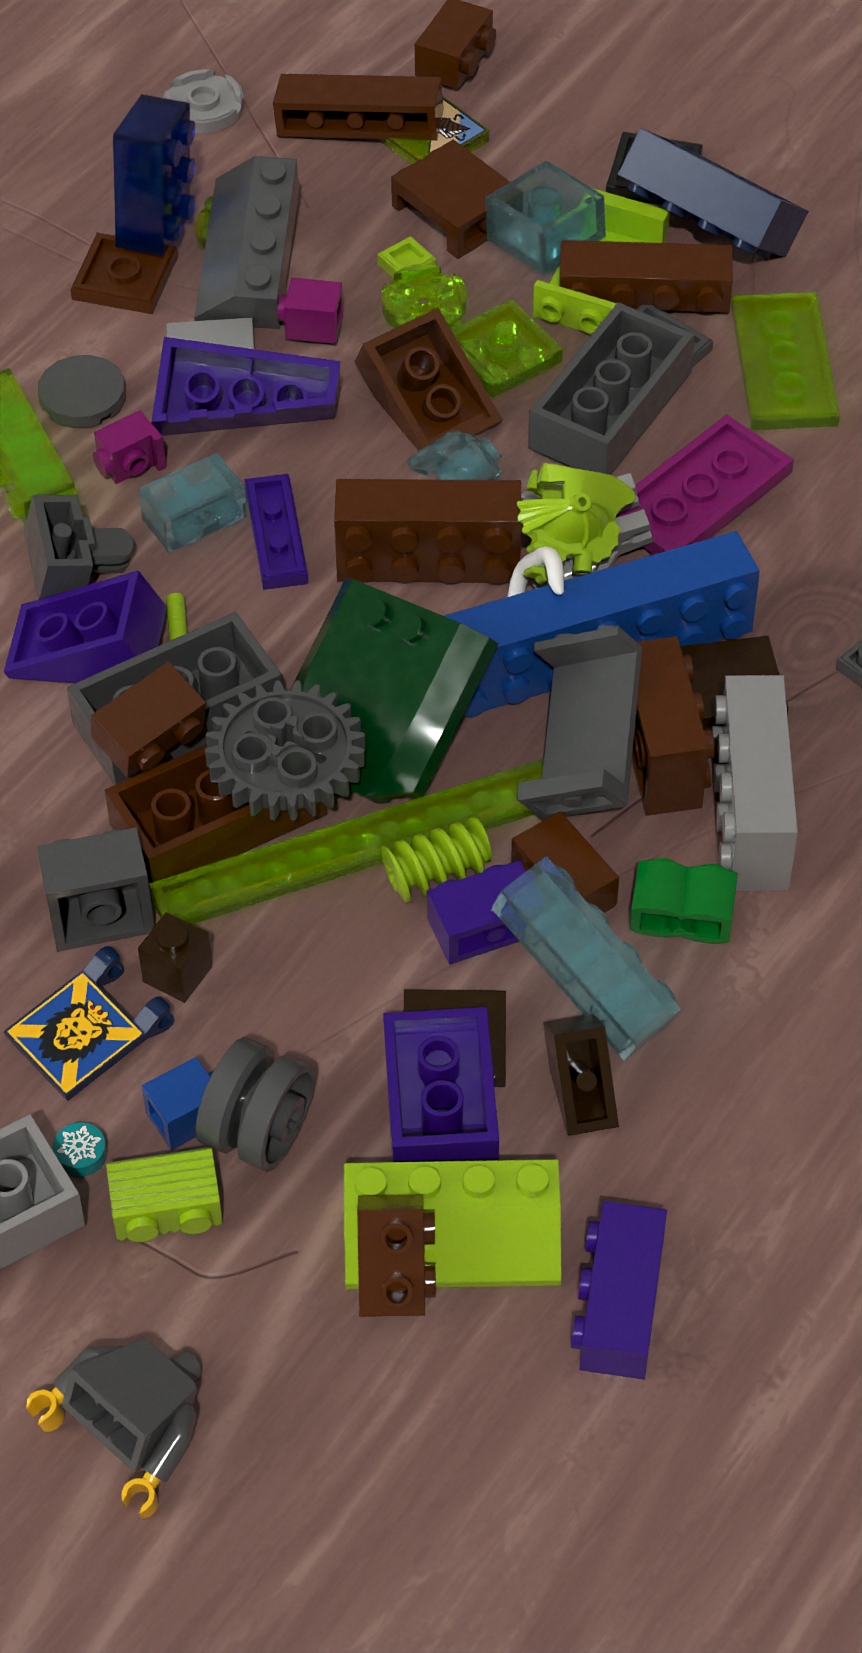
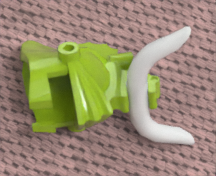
(568, 523)

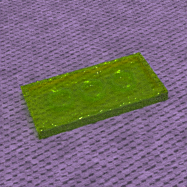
(784, 361)

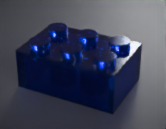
(153, 174)

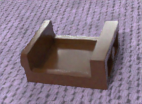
(451, 192)

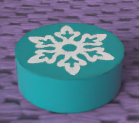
(80, 1149)

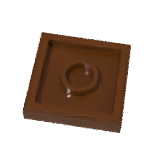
(122, 276)

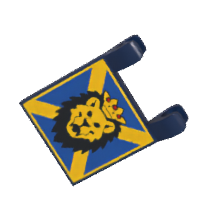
(82, 1030)

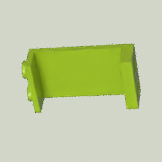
(624, 222)

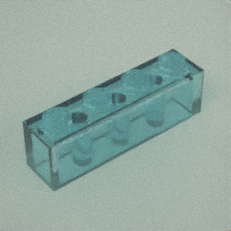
(586, 956)

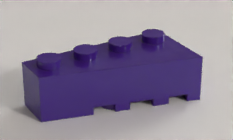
(239, 387)

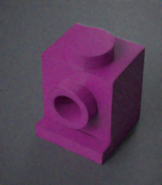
(128, 448)

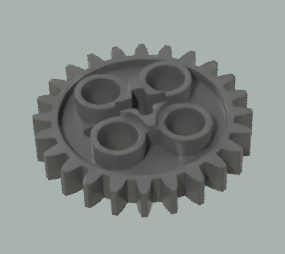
(285, 750)

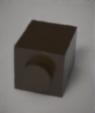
(175, 957)

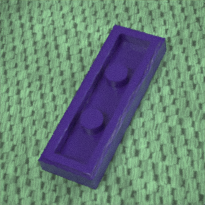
(276, 531)

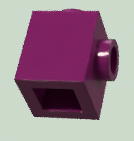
(312, 310)

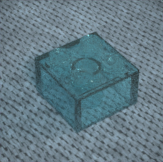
(540, 211)

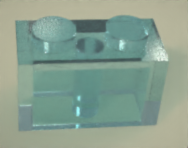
(192, 502)

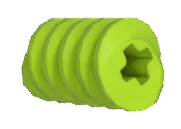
(436, 858)

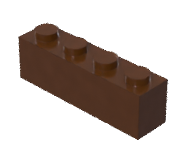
(358, 106)
(650, 273)

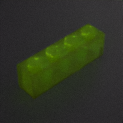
(26, 454)

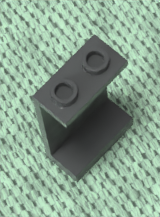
(587, 723)

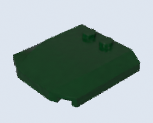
(404, 678)

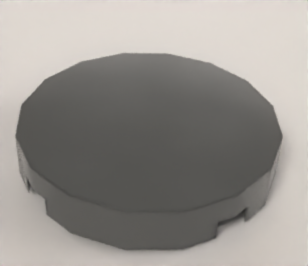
(81, 391)

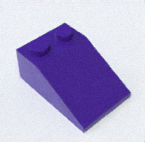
(85, 630)
(440, 1086)

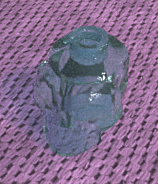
(458, 458)

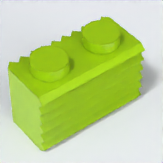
(164, 1194)

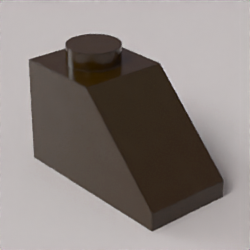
(581, 1073)

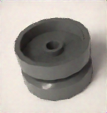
(255, 1103)

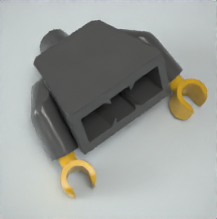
(132, 1404)

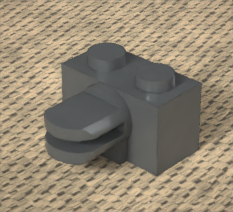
(67, 548)

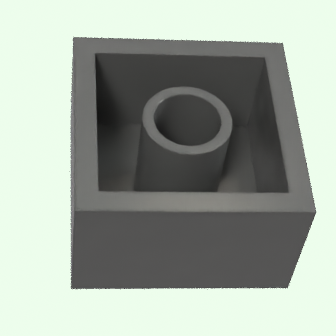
(96, 888)

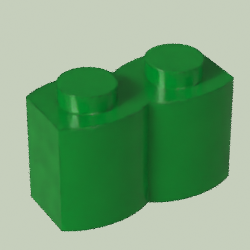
(683, 901)

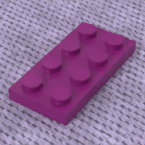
(708, 484)

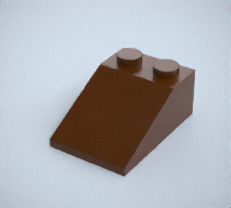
(426, 381)

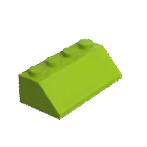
(491, 1218)

